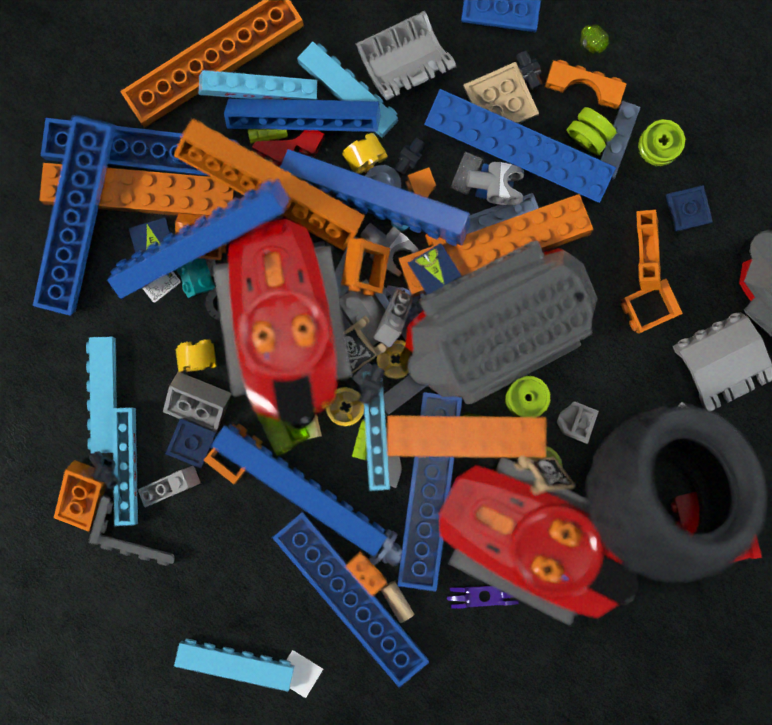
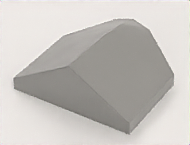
(577, 421)

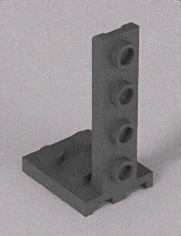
(125, 547)

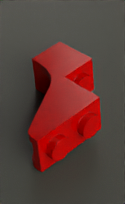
(307, 143)

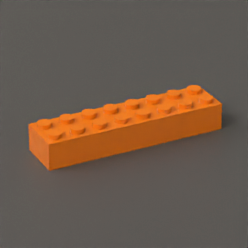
(466, 436)

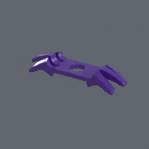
(472, 597)

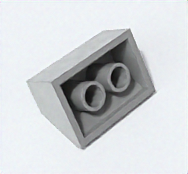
(356, 305)
(196, 401)

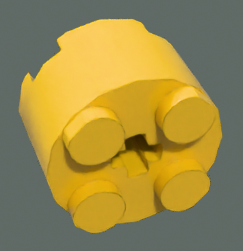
(364, 154)
(196, 356)
(384, 360)
(342, 417)

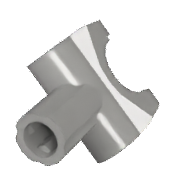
(497, 183)
(394, 240)

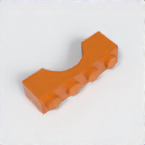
(608, 90)
(423, 184)
(649, 250)

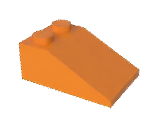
(79, 496)

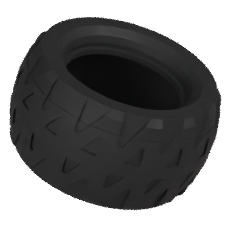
(724, 478)

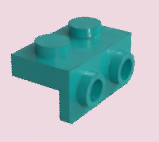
(196, 277)

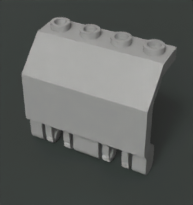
(404, 55)
(725, 359)

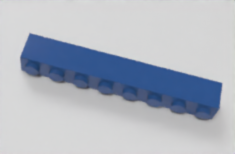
(302, 114)

